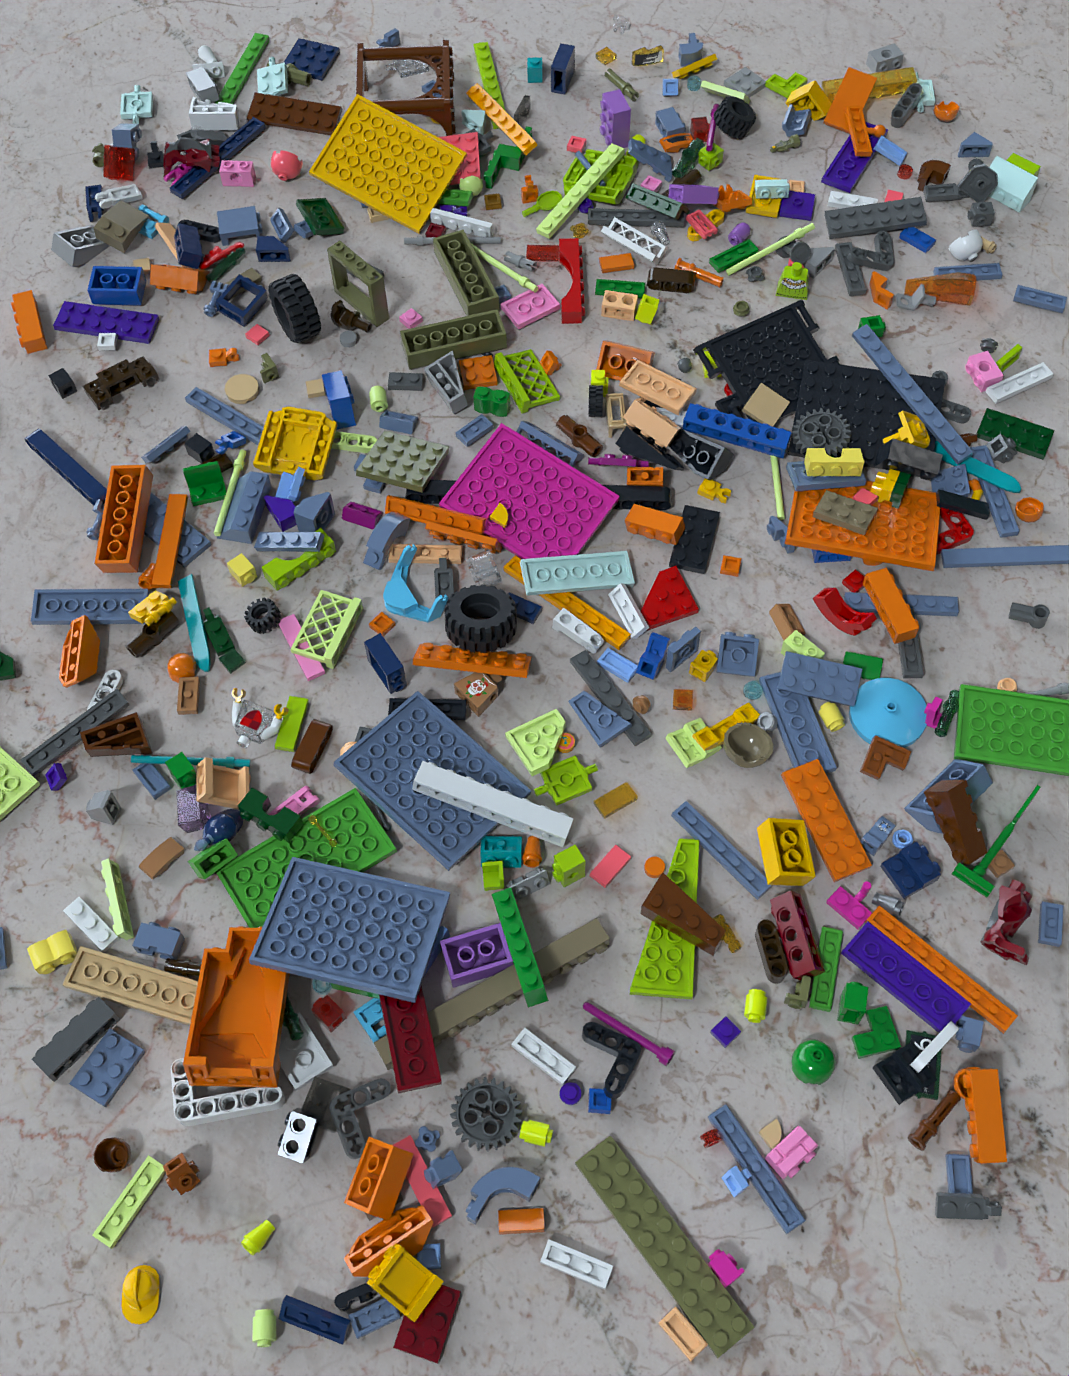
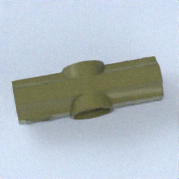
(296, 75)

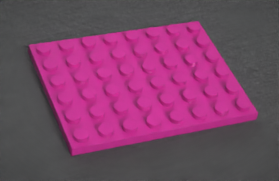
(547, 501)

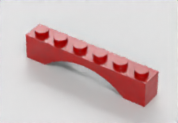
(571, 304)

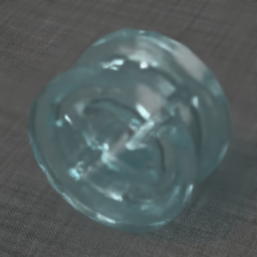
(693, 83)
(321, 991)

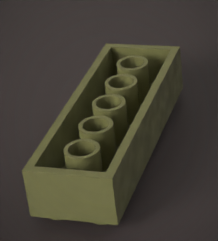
(465, 273)
(461, 335)

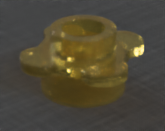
(579, 230)

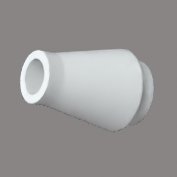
(206, 54)

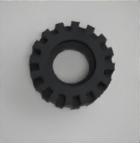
(595, 401)
(257, 610)

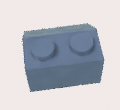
(314, 512)

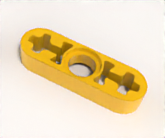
(692, 234)

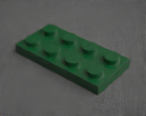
(1028, 436)

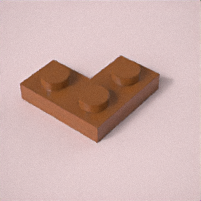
(881, 753)

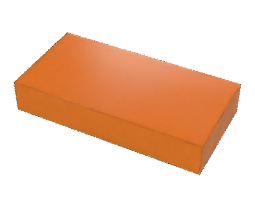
(616, 263)

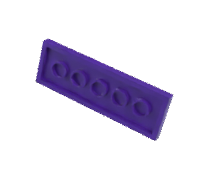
(847, 167)
(95, 319)
(905, 978)

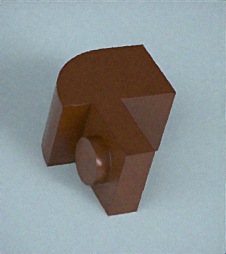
(934, 172)

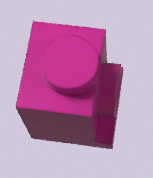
(724, 1267)

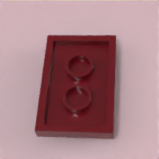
(429, 1332)

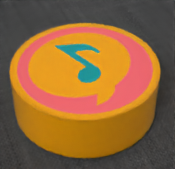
(566, 743)

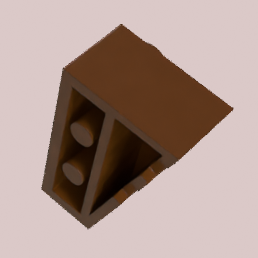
(117, 738)

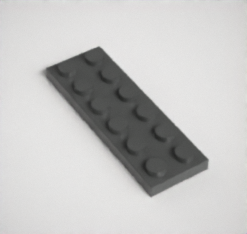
(875, 217)

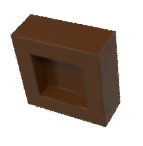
(969, 438)

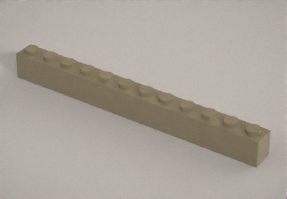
(505, 986)

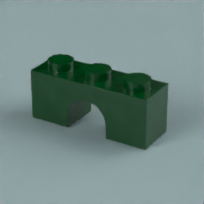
(282, 825)

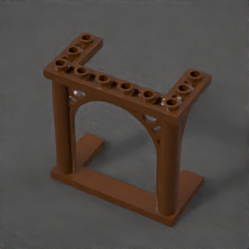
(435, 56)

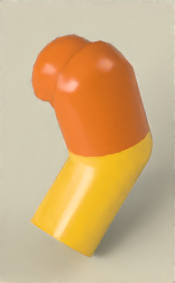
(977, 489)

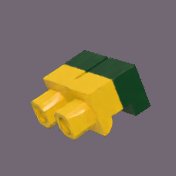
(891, 486)

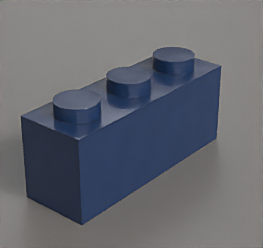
(188, 246)

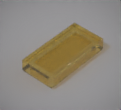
(615, 800)

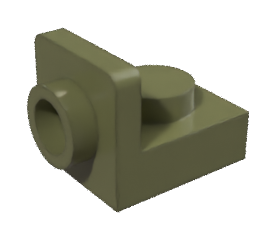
(269, 369)
(801, 993)

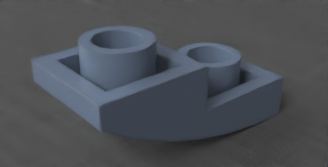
(778, 531)

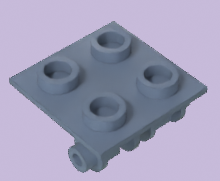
(952, 480)

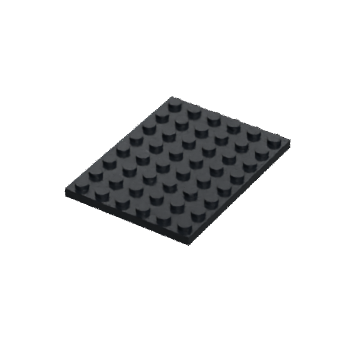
(863, 399)

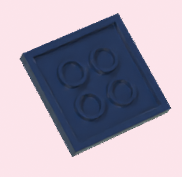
(312, 57)

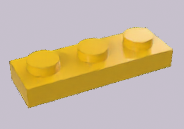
(694, 67)

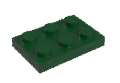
(320, 216)

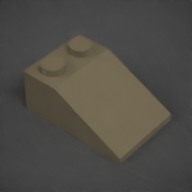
(120, 225)

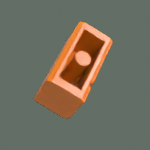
(645, 476)

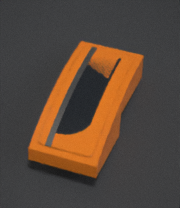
(675, 142)

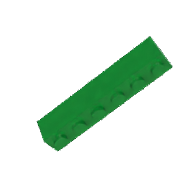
(520, 947)

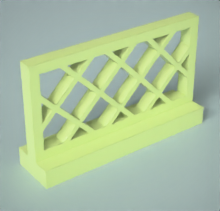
(342, 632)

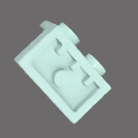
(771, 188)

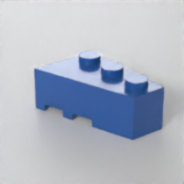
(339, 398)

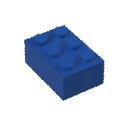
(116, 285)

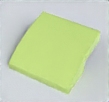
(686, 746)

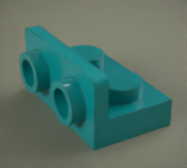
(502, 848)

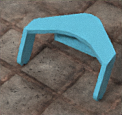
(399, 598)

